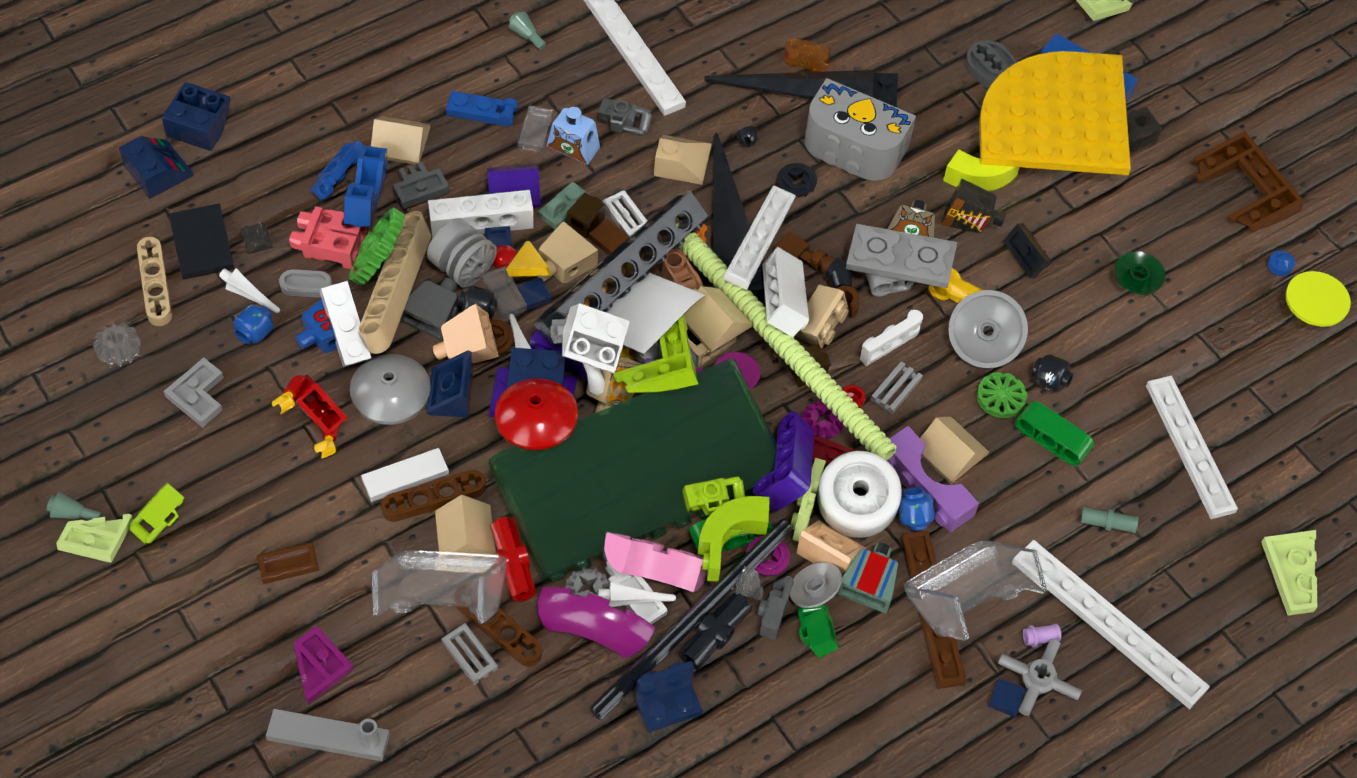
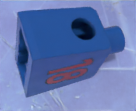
(317, 329)

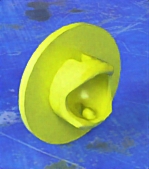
(1318, 298)

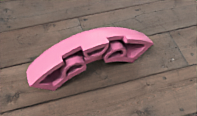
(650, 561)

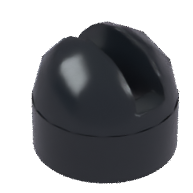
(747, 135)

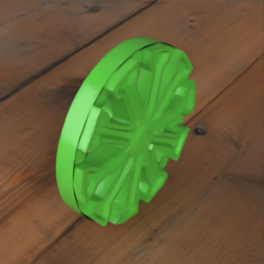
(1001, 395)

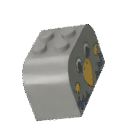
(857, 131)

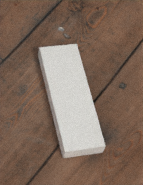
(405, 474)

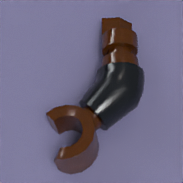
(837, 274)

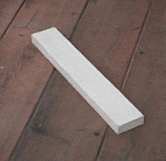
(759, 237)
(1191, 447)

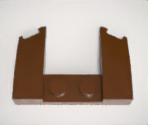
(1241, 152)

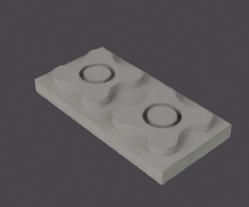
(901, 255)

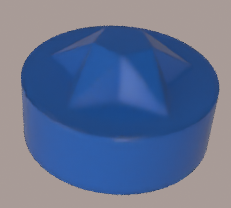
(1281, 263)

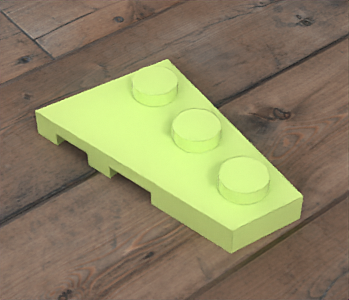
(801, 520)
(1293, 567)

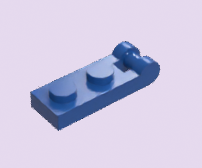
(481, 108)

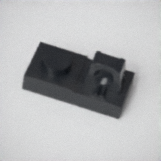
(1027, 250)

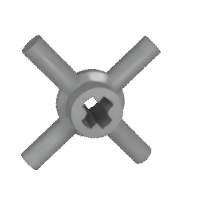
(1036, 685)

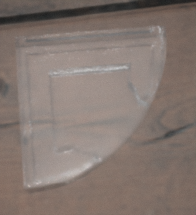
(749, 584)

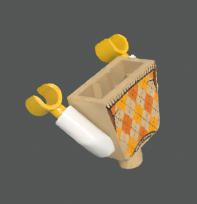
(603, 385)

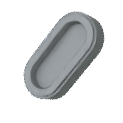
(304, 282)

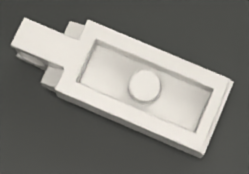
(649, 610)

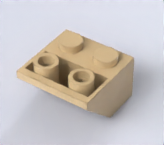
(825, 311)

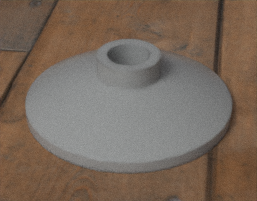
(815, 585)

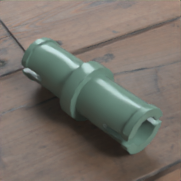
(1109, 519)

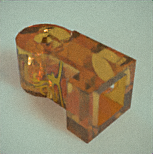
(806, 55)

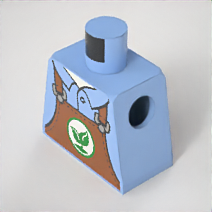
(574, 135)

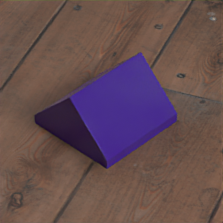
(515, 179)

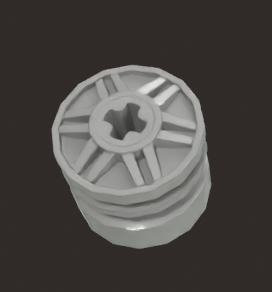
(461, 252)

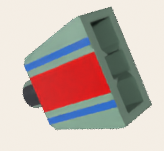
(871, 578)

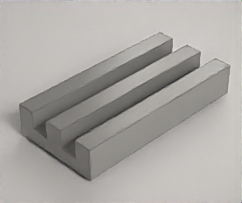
(907, 373)
(483, 672)

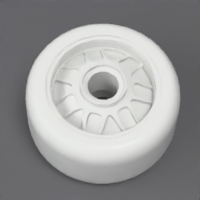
(856, 514)

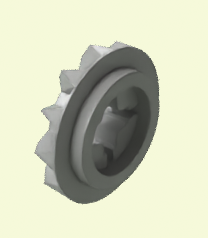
(587, 576)

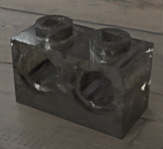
(1142, 129)

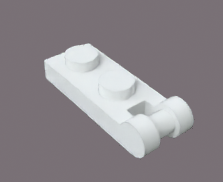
(891, 338)

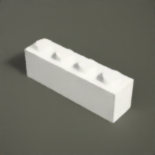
(785, 292)

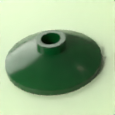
(1141, 265)

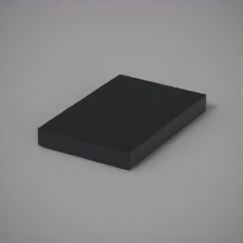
(201, 241)

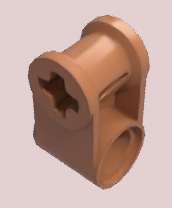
(682, 273)

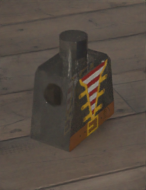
(972, 208)

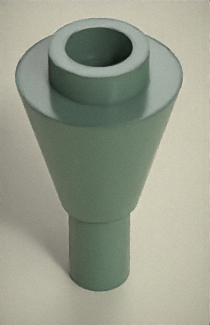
(522, 25)
(65, 507)

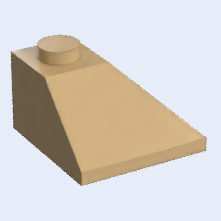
(681, 159)

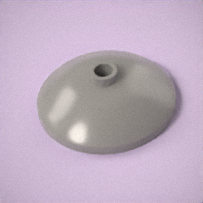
(985, 310)
(390, 400)

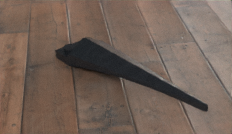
(807, 84)
(729, 217)

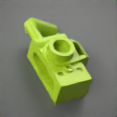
(711, 494)
(156, 512)

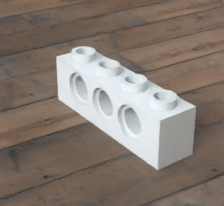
(484, 211)

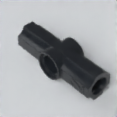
(715, 630)

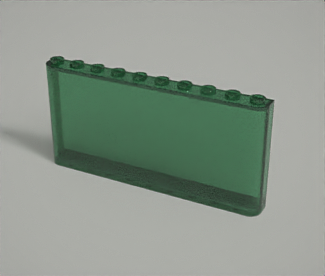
(630, 466)

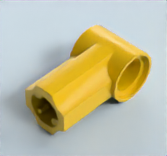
(956, 290)

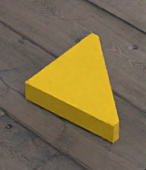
(527, 263)

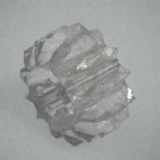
(117, 344)

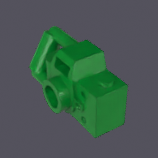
(818, 630)

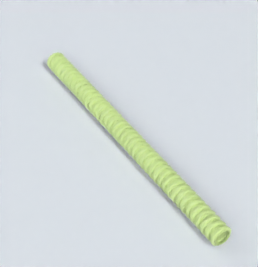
(790, 350)

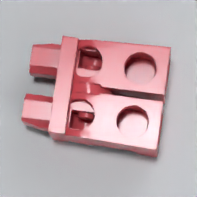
(327, 237)

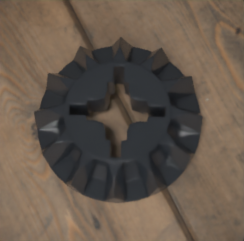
(794, 172)

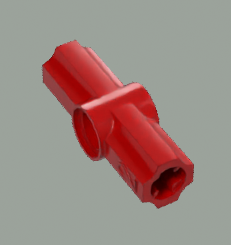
(517, 561)

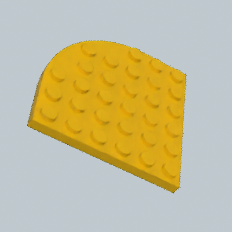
(1058, 115)

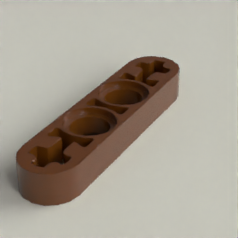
(432, 491)
(504, 621)

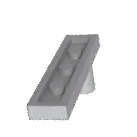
(328, 735)

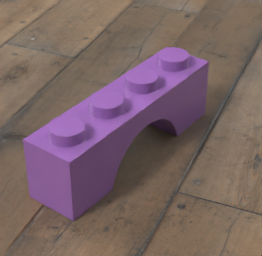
(951, 502)

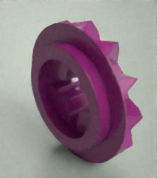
(823, 428)
(781, 559)

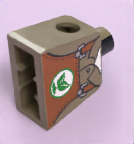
(914, 220)

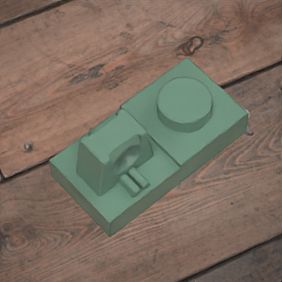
(556, 210)

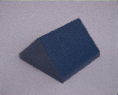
(451, 387)

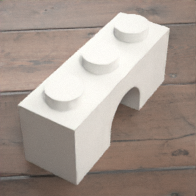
(345, 323)

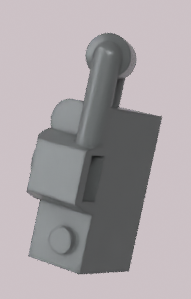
(624, 116)
(774, 608)

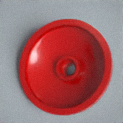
(539, 424)

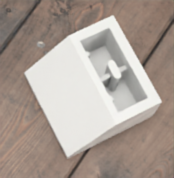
(593, 337)

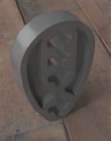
(982, 70)

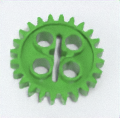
(376, 246)

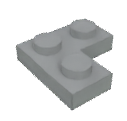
(191, 390)

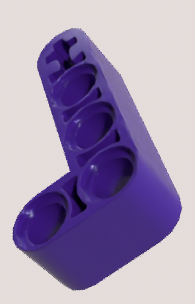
(792, 463)

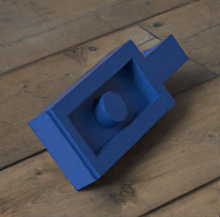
(336, 168)

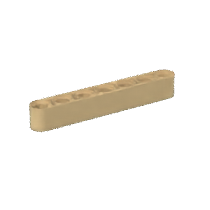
(395, 284)

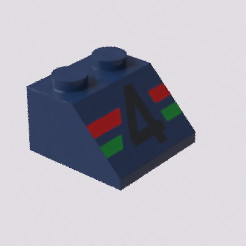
(154, 164)

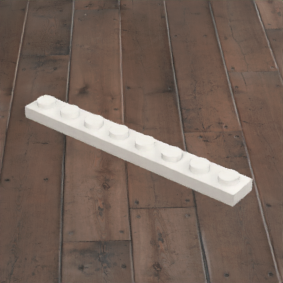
(637, 55)
(1120, 630)

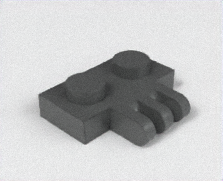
(419, 185)

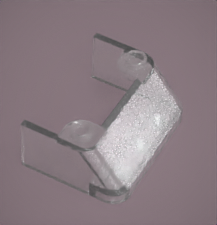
(971, 578)
(439, 580)

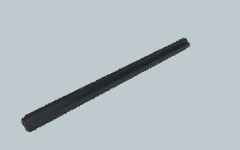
(690, 620)

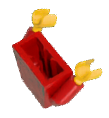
(317, 406)

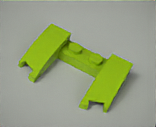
(671, 372)

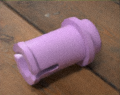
(1038, 635)

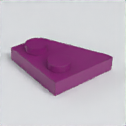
(319, 663)

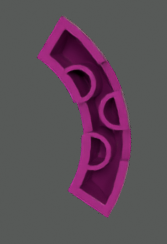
(594, 620)

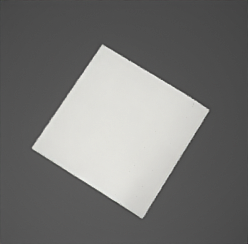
(652, 309)

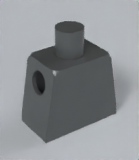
(431, 307)

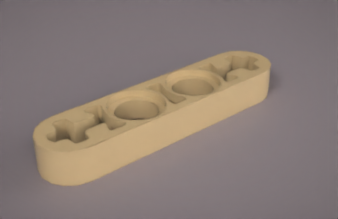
(153, 281)

